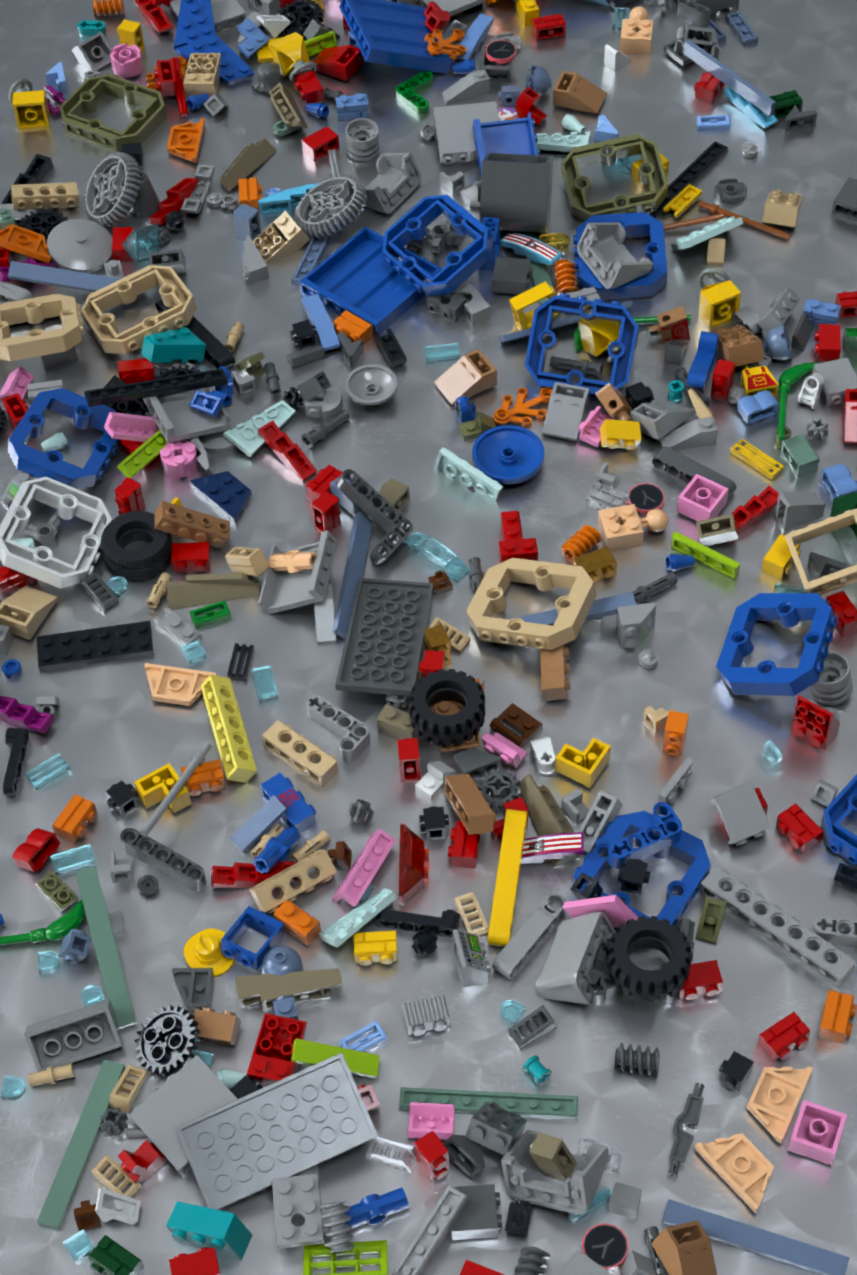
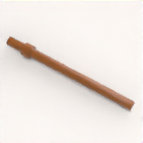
(714, 209)
(688, 223)

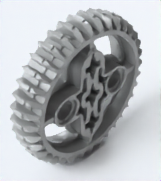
(112, 189)
(330, 206)

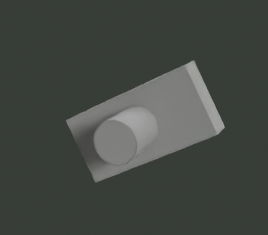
(114, 269)

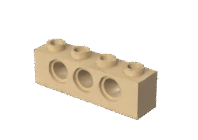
(45, 196)
(304, 762)
(263, 891)

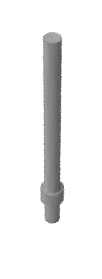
(196, 761)

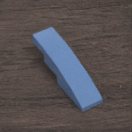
(476, 35)
(320, 320)

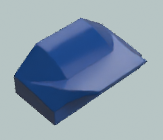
(208, 403)

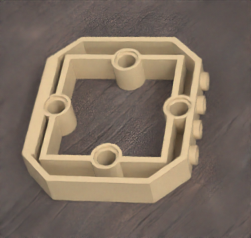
(125, 291)
(38, 341)
(545, 575)

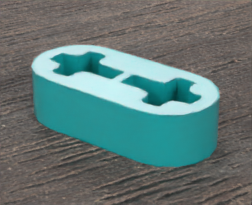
(90, 27)

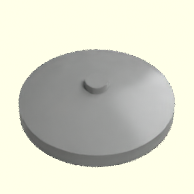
(80, 245)
(216, 442)

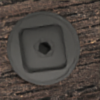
(147, 885)

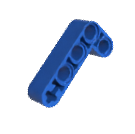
(703, 360)
(623, 848)

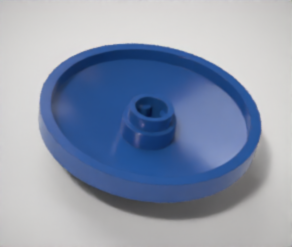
(508, 454)

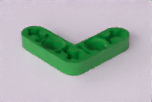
(406, 91)

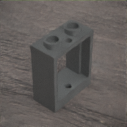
(503, 72)

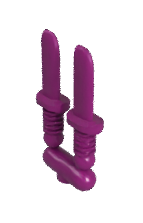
(55, 96)

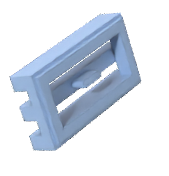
(713, 122)
(372, 1043)

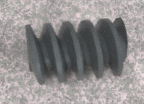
(637, 1059)
(530, 1261)

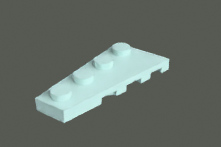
(560, 142)
(469, 476)
(350, 923)

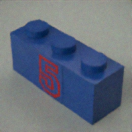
(300, 813)

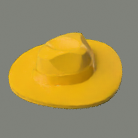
(204, 951)

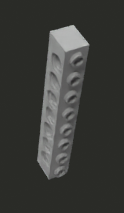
(816, 961)

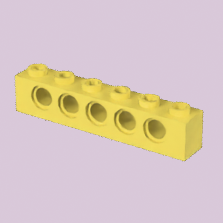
(228, 729)

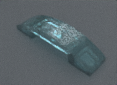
(438, 554)

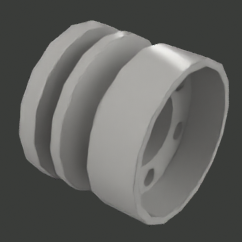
(362, 139)
(834, 682)

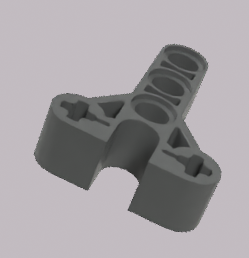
(607, 987)

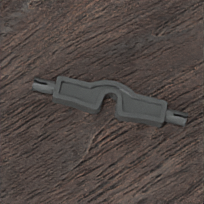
(683, 1139)

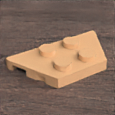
(175, 684)
(778, 1097)
(739, 1166)

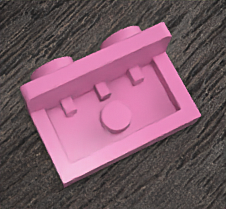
(590, 428)
(504, 748)
(431, 1117)

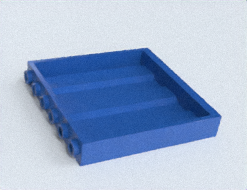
(393, 34)
(363, 283)

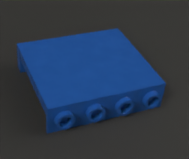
(505, 136)

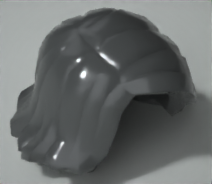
(266, 77)

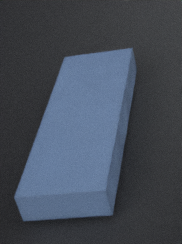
(741, 28)
(259, 824)

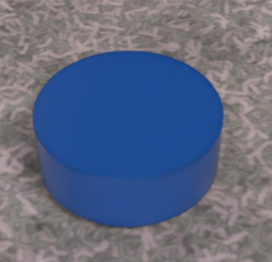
(11, 669)

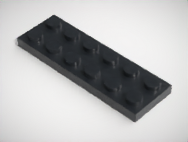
(94, 645)

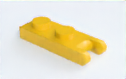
(683, 200)

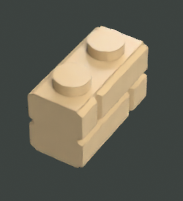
(247, 561)

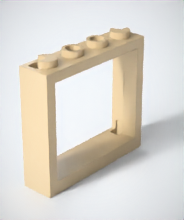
(834, 580)

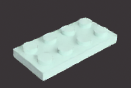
(708, 232)

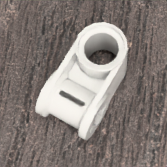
(811, 394)
(544, 755)

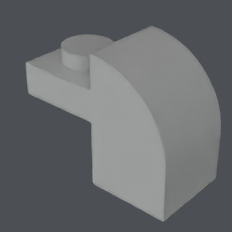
(325, 409)

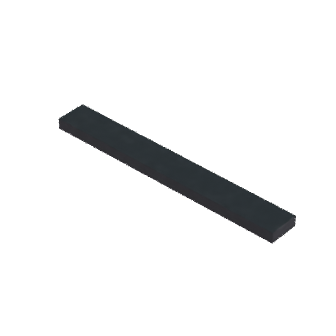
(692, 174)
(155, 387)

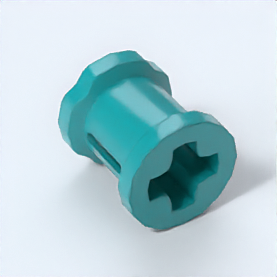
(676, 388)
(537, 1070)

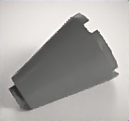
(146, 200)

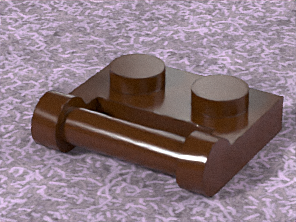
(520, 722)

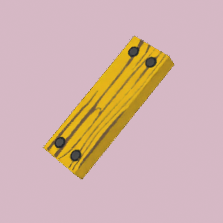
(756, 459)

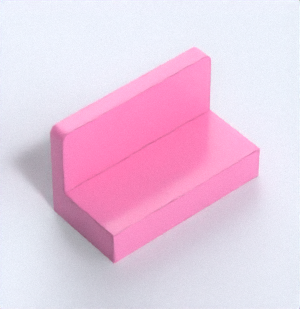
(16, 383)

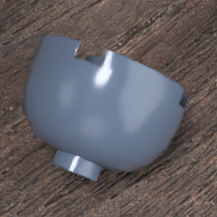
(538, 80)
(778, 344)
(281, 961)

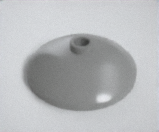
(371, 384)

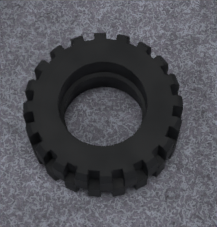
(447, 728)
(649, 934)

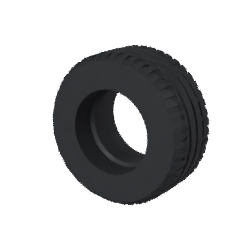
(141, 563)

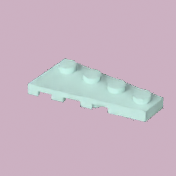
(246, 435)

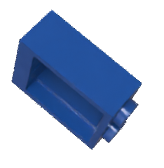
(493, 225)
(260, 922)

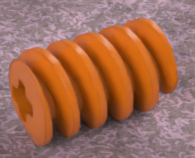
(108, 6)
(565, 277)
(581, 543)

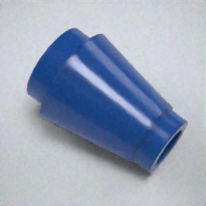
(464, 67)
(196, 101)
(319, 110)
(678, 562)

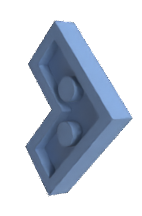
(254, 38)

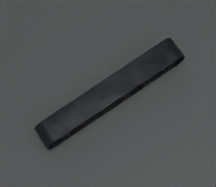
(215, 351)

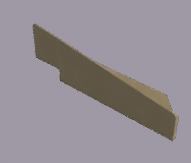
(286, 106)
(246, 162)
(209, 589)
(545, 813)
(301, 985)

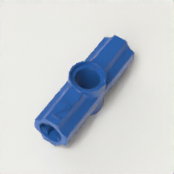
(227, 388)
(277, 850)
(376, 1208)

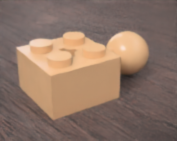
(637, 32)
(624, 529)

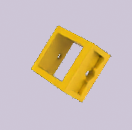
(526, 299)

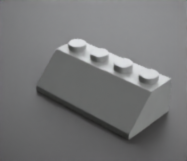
(73, 1036)

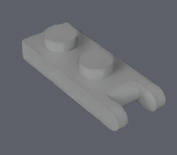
(178, 628)
(677, 782)

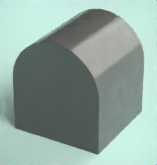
(517, 191)

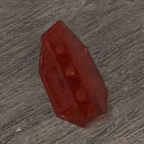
(411, 865)

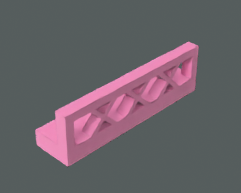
(130, 426)
(364, 868)

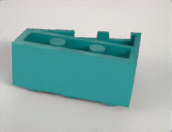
(173, 345)
(209, 1229)

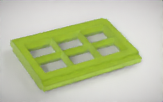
(365, 1247)

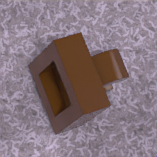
(441, 582)
(341, 855)
(86, 1216)

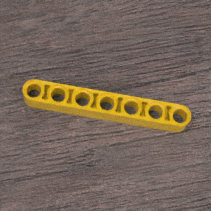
(507, 878)

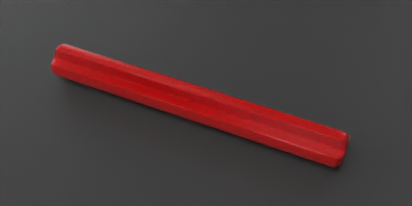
(180, 93)

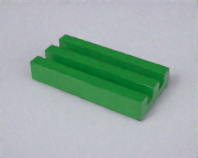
(210, 616)

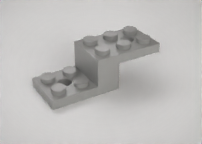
(298, 1198)

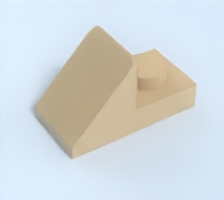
(716, 250)

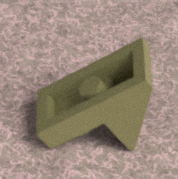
(252, 365)
(475, 428)
(711, 919)

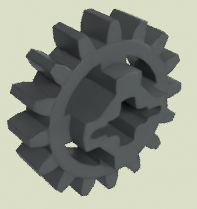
(497, 780)

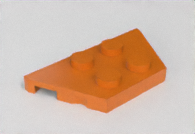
(186, 140)
(24, 242)

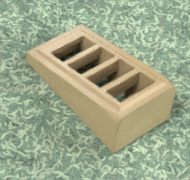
(700, 407)
(452, 631)
(467, 903)
(124, 1100)
(102, 1173)

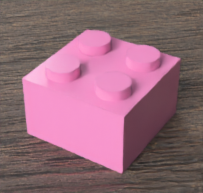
(702, 499)
(817, 1132)

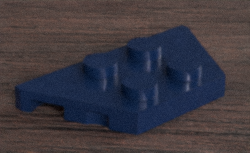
(224, 493)

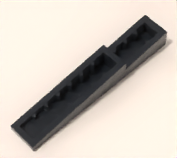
(34, 174)

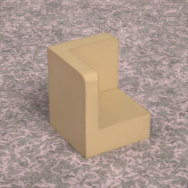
(655, 719)

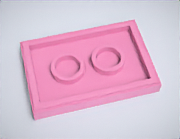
(612, 906)

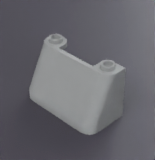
(395, 182)
(607, 257)
(572, 956)
(527, 1182)

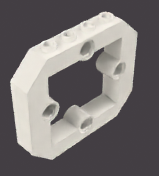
(39, 562)

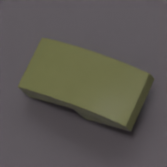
(56, 891)

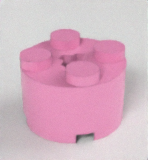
(126, 61)
(179, 459)

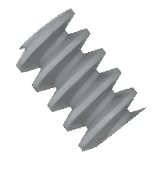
(337, 1226)

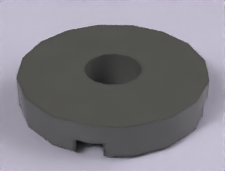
(723, 195)

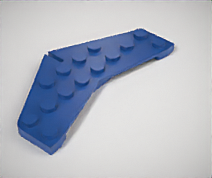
(197, 35)

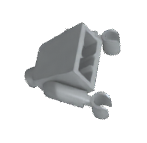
(697, 35)

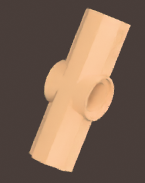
(292, 561)

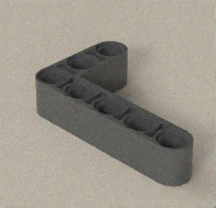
(699, 11)
(377, 513)

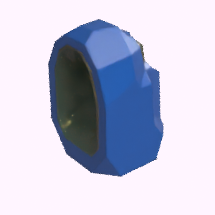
(465, 409)

